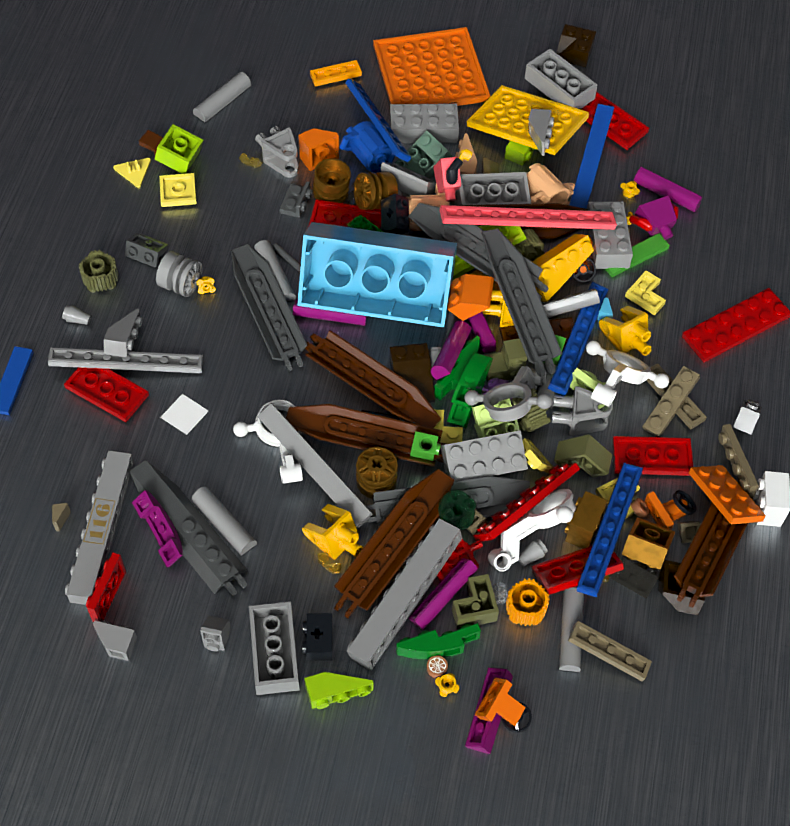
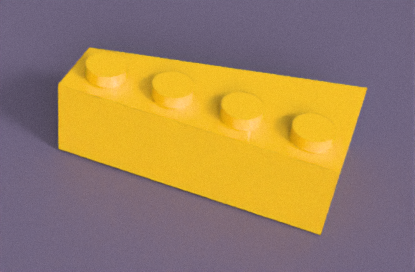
(562, 262)

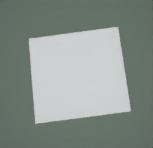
(184, 414)

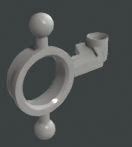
(518, 388)

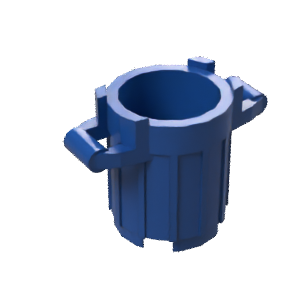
(367, 145)

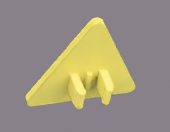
(134, 170)

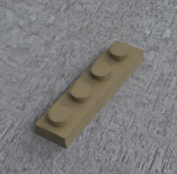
(671, 402)
(688, 412)
(738, 460)
(610, 651)

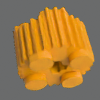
(524, 612)

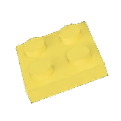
(177, 190)

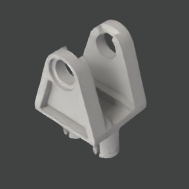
(279, 151)
(582, 412)

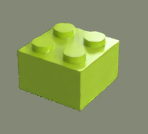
(178, 149)

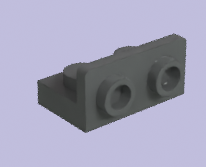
(296, 199)
(145, 249)

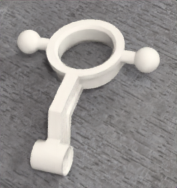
(624, 368)
(289, 471)
(549, 512)

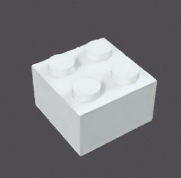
(773, 497)

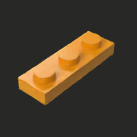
(335, 73)

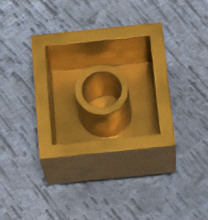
(585, 520)
(648, 543)

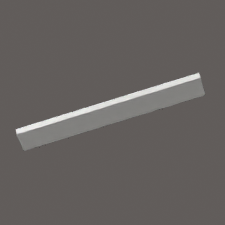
(134, 361)
(314, 464)

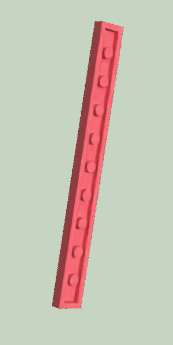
(527, 217)

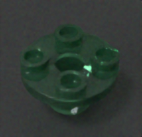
(457, 509)

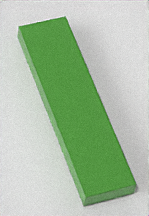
(643, 252)

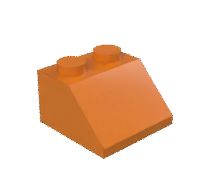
(317, 146)
(470, 295)

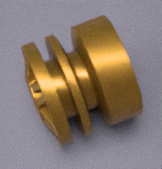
(331, 180)
(372, 188)
(376, 471)

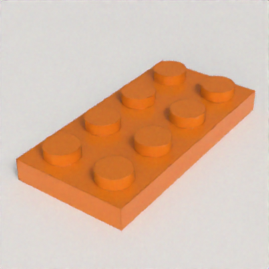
(727, 494)

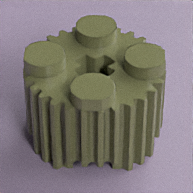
(532, 246)
(99, 271)
(534, 418)

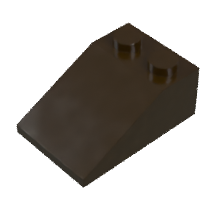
(414, 365)

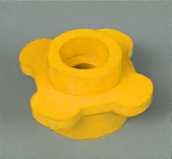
(630, 189)
(202, 282)
(450, 679)

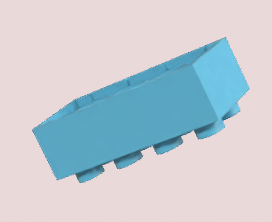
(376, 274)

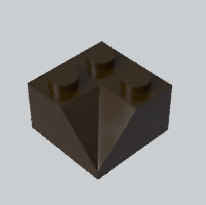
(576, 45)
(670, 589)

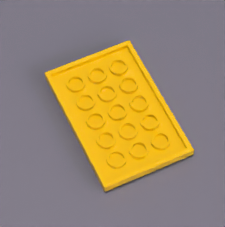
(508, 114)

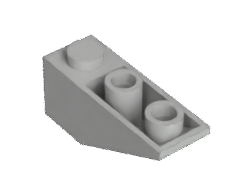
(540, 128)
(121, 335)

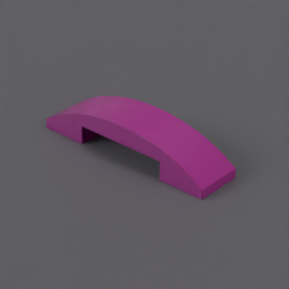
(161, 526)

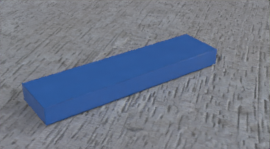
(13, 378)

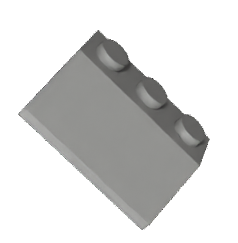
(409, 181)

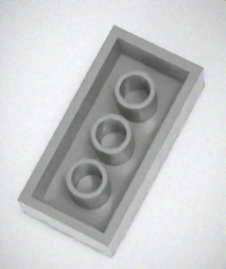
(560, 80)
(413, 120)
(493, 189)
(610, 246)
(484, 456)
(273, 648)

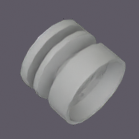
(178, 273)

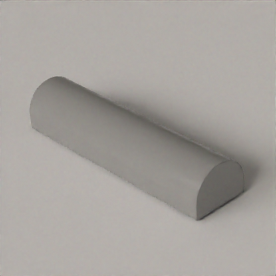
(222, 97)
(266, 250)
(571, 302)
(223, 520)
(571, 613)

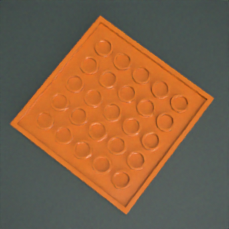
(431, 68)

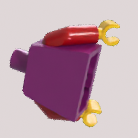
(656, 217)

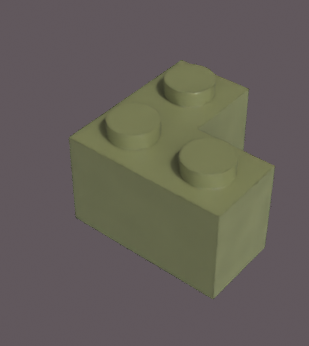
(508, 362)
(586, 453)
(479, 606)

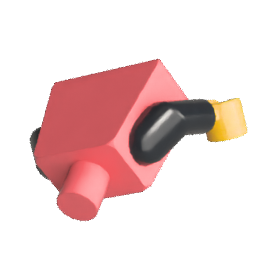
(448, 174)

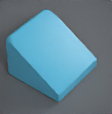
(605, 310)

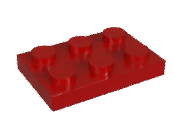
(106, 588)

